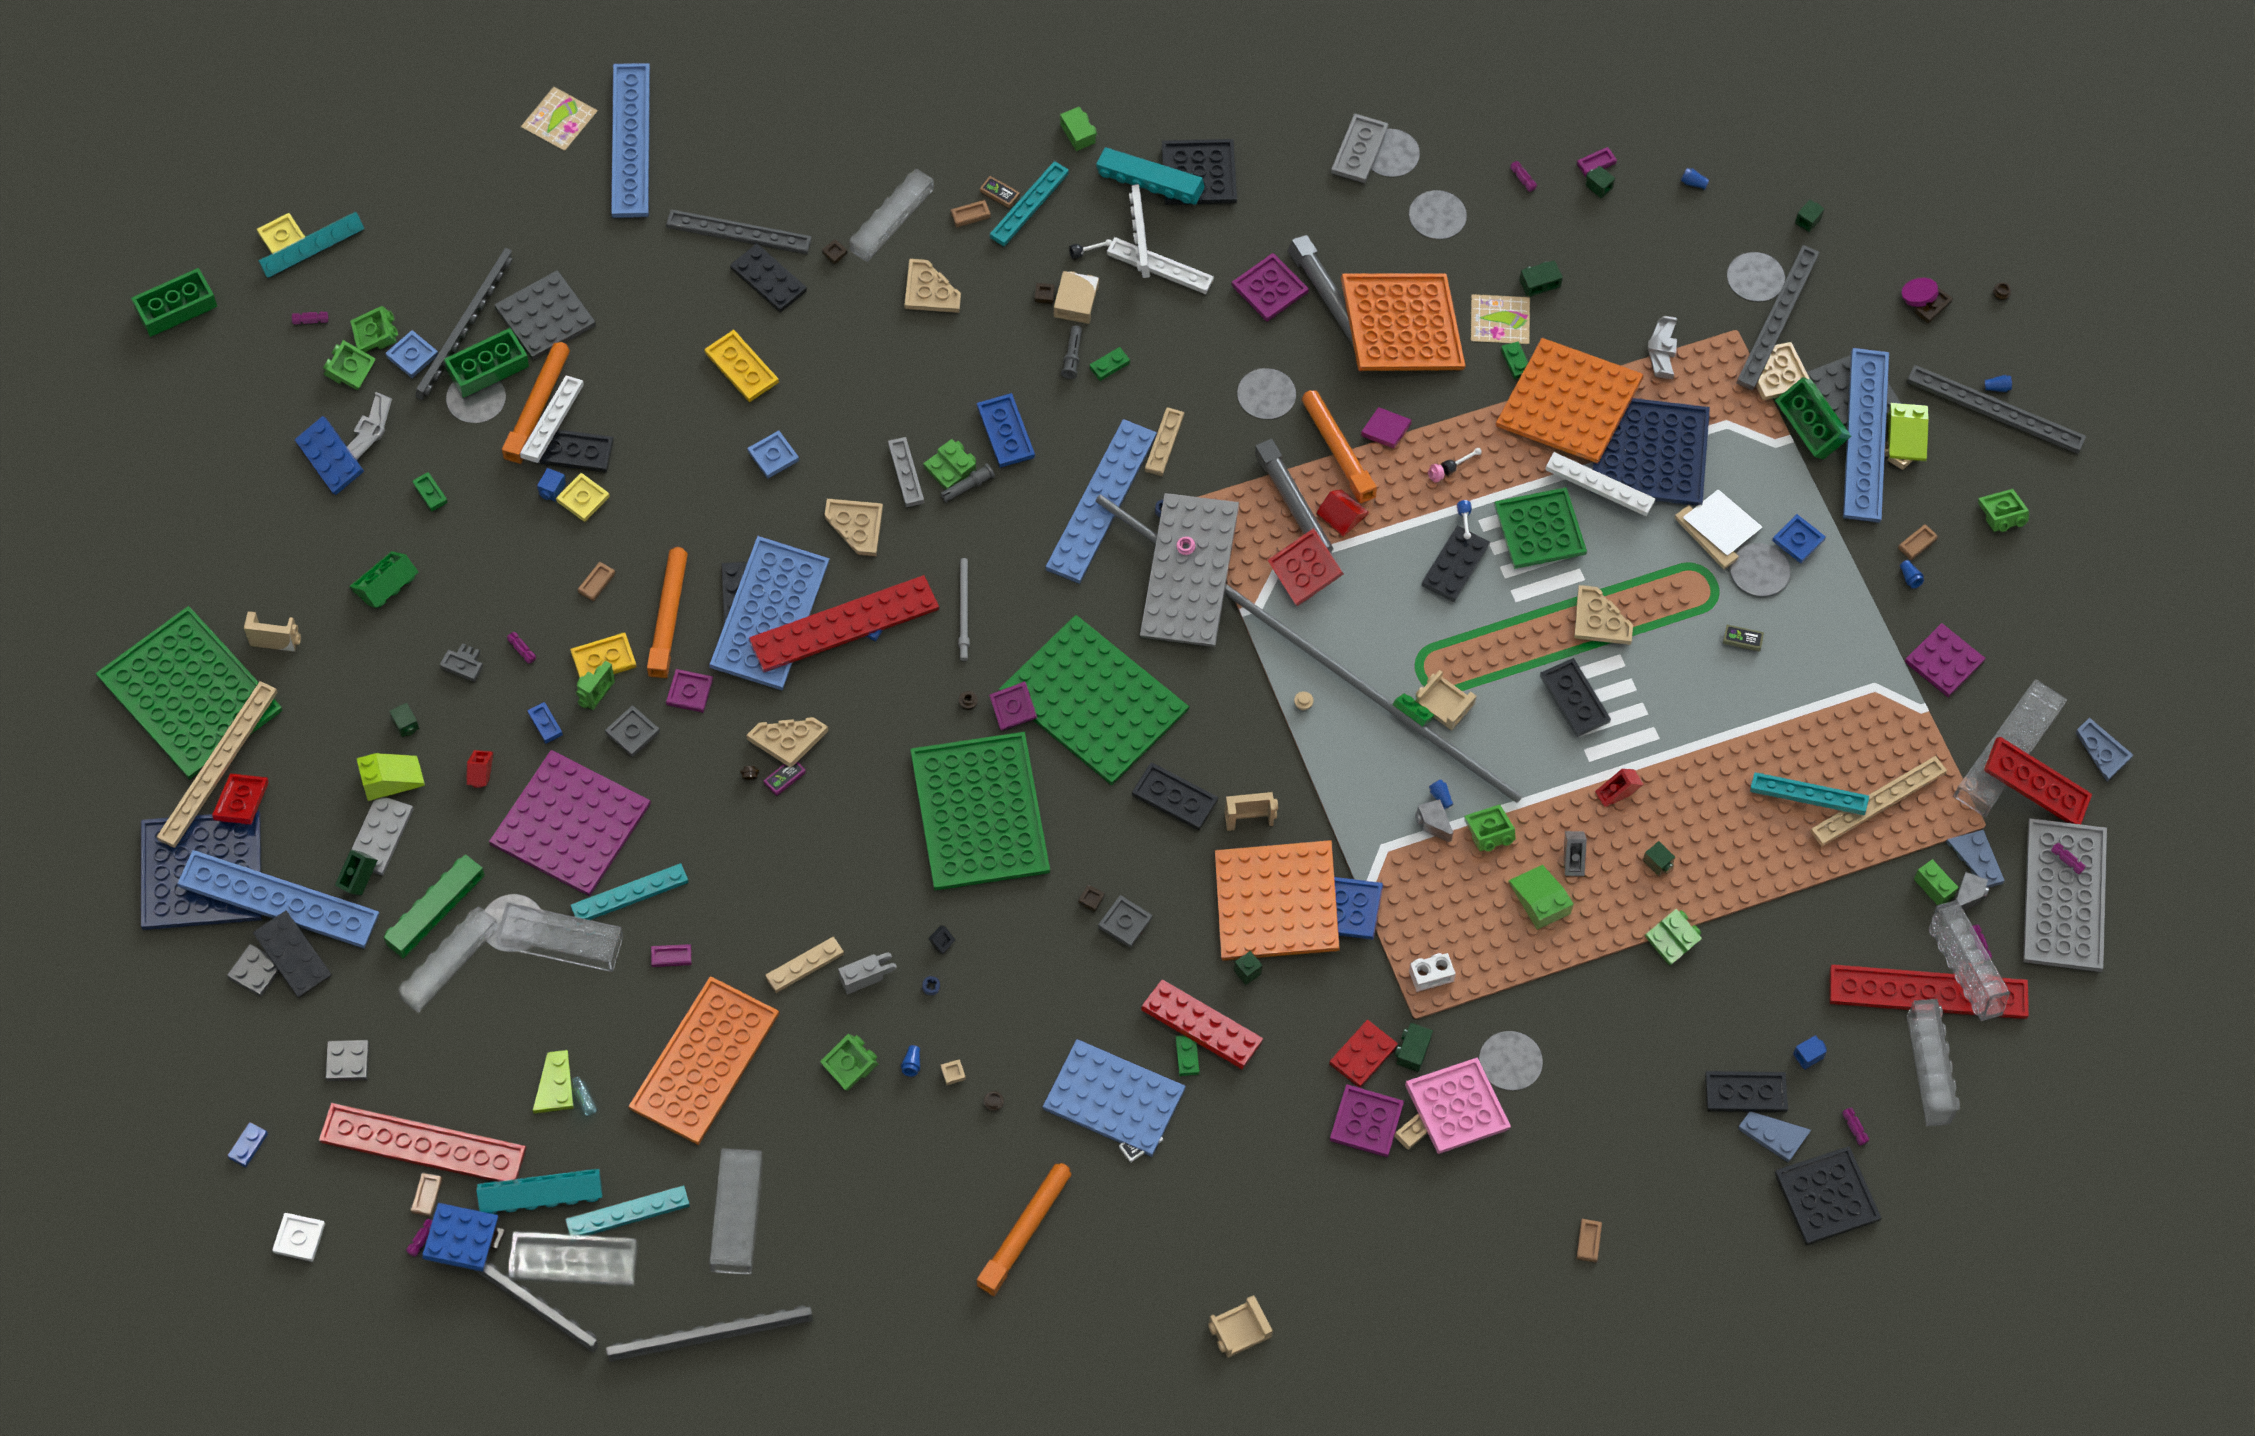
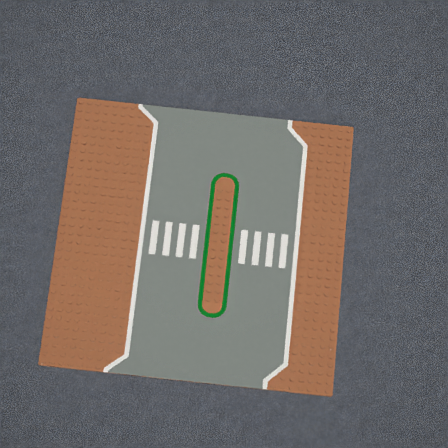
(1685, 710)

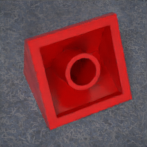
(1341, 511)

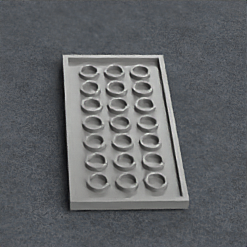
(1189, 589)
(2065, 907)

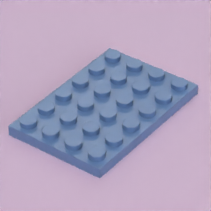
(1114, 1097)

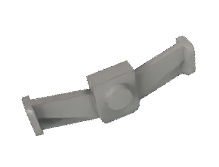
(1662, 347)
(370, 428)

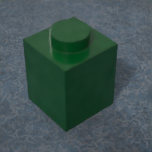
(1599, 181)
(1809, 215)
(404, 720)
(1659, 859)
(1248, 968)

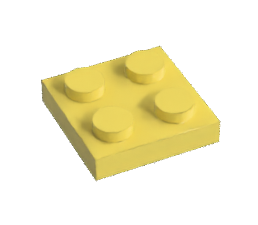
(280, 233)
(582, 497)

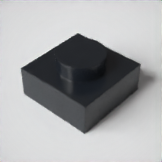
(941, 939)

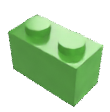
(1077, 128)
(1936, 883)

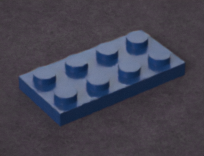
(1005, 430)
(329, 455)

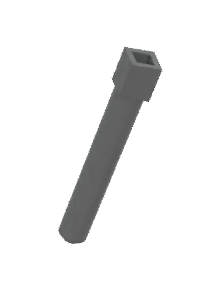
(1304, 255)
(1271, 461)

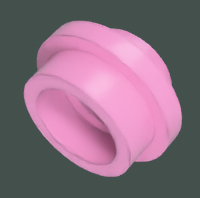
(1436, 473)
(1186, 540)

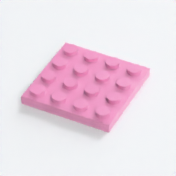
(1457, 1105)

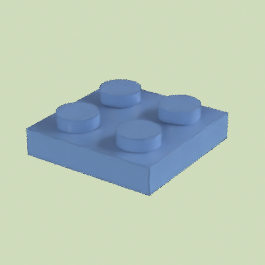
(412, 354)
(773, 454)

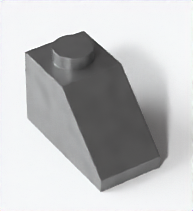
(1434, 820)
(1574, 853)
(1971, 891)

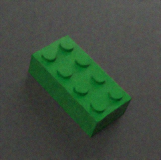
(174, 302)
(486, 362)
(1813, 418)

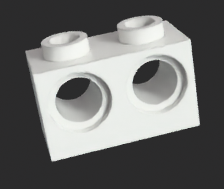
(1434, 976)

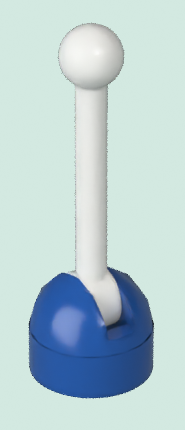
(1464, 509)

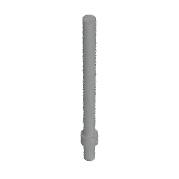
(963, 640)

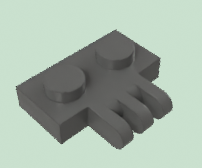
(463, 663)

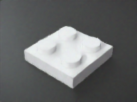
(298, 1237)

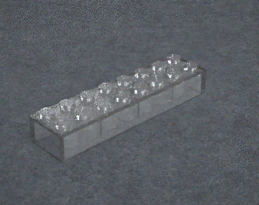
(2023, 729)

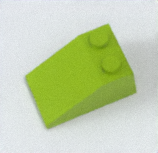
(1907, 431)
(389, 774)

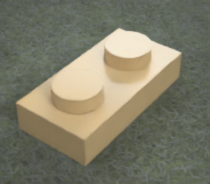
(1411, 1132)

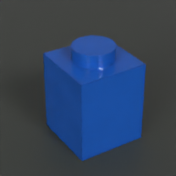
(551, 484)
(1810, 1052)

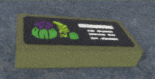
(1743, 637)

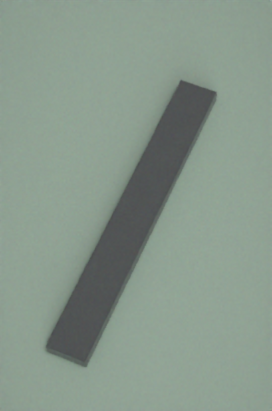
(739, 231)

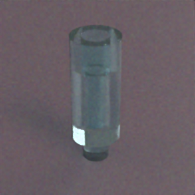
(583, 1097)

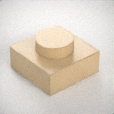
(953, 1072)

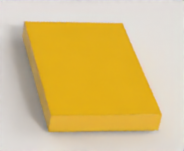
(611, 649)

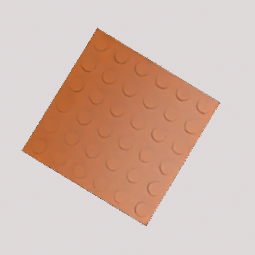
(1402, 322)
(1569, 400)
(1277, 900)

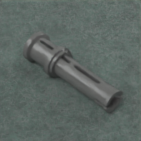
(1071, 359)
(975, 479)

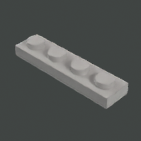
(906, 472)

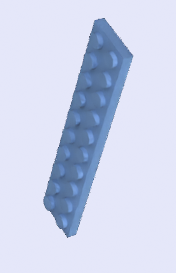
(630, 140)
(1867, 427)
(1090, 519)
(273, 896)

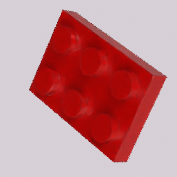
(240, 798)
(1363, 1053)

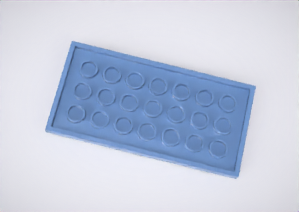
(773, 591)

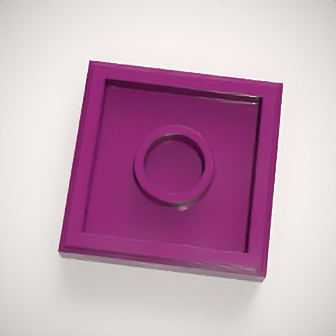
(1386, 427)
(689, 690)
(1013, 706)

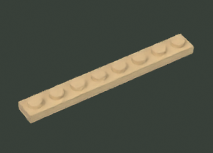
(1880, 800)

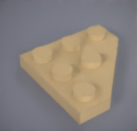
(929, 289)
(1780, 371)
(856, 523)
(1599, 618)
(787, 739)

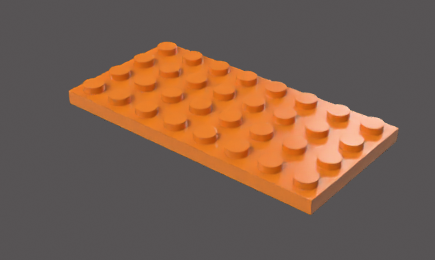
(704, 1060)

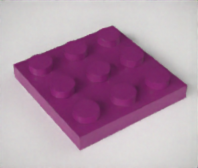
(1270, 287)
(1945, 660)
(1366, 1120)

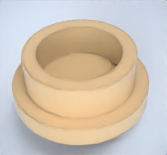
(1303, 700)

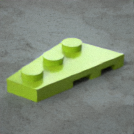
(555, 1084)

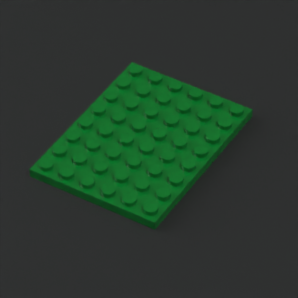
(183, 689)
(1097, 699)
(979, 811)

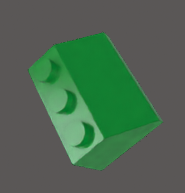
(384, 579)

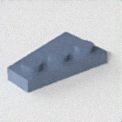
(2103, 749)
(1978, 856)
(1774, 1134)

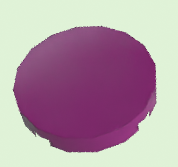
(1920, 291)

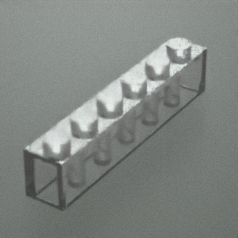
(891, 215)
(447, 959)

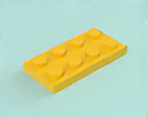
(741, 365)

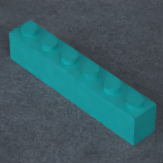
(1150, 176)
(539, 1191)

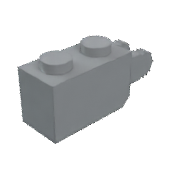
(865, 972)

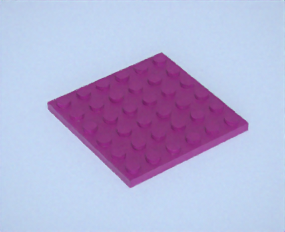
(570, 822)

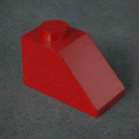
(479, 768)
(1619, 787)

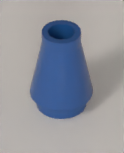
(1694, 179)
(2000, 384)
(1912, 575)
(1440, 791)
(911, 1062)

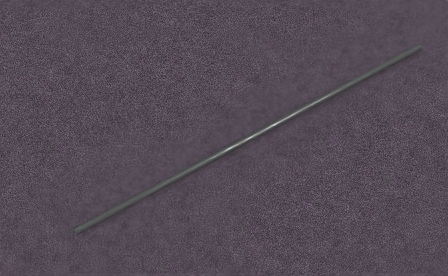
(1331, 664)

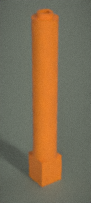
(535, 402)
(1360, 480)
(660, 652)
(997, 1268)

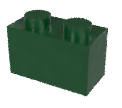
(1541, 278)
(356, 872)
(1414, 1047)

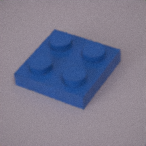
(1798, 538)

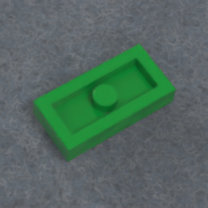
(1514, 358)
(1109, 363)
(429, 491)
(1413, 709)
(1187, 1056)

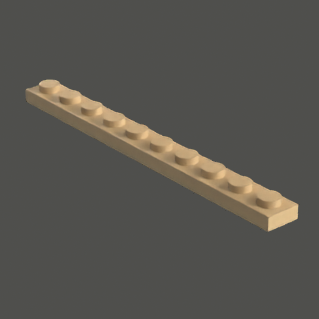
(217, 764)

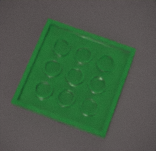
(1540, 528)

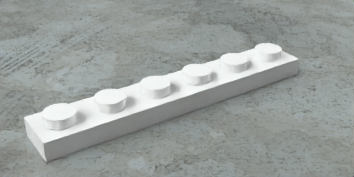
(1139, 237)
(1162, 266)
(551, 419)
(1600, 484)

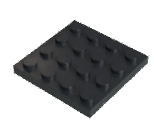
(1207, 159)
(1827, 1195)

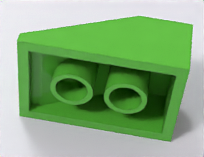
(1541, 896)

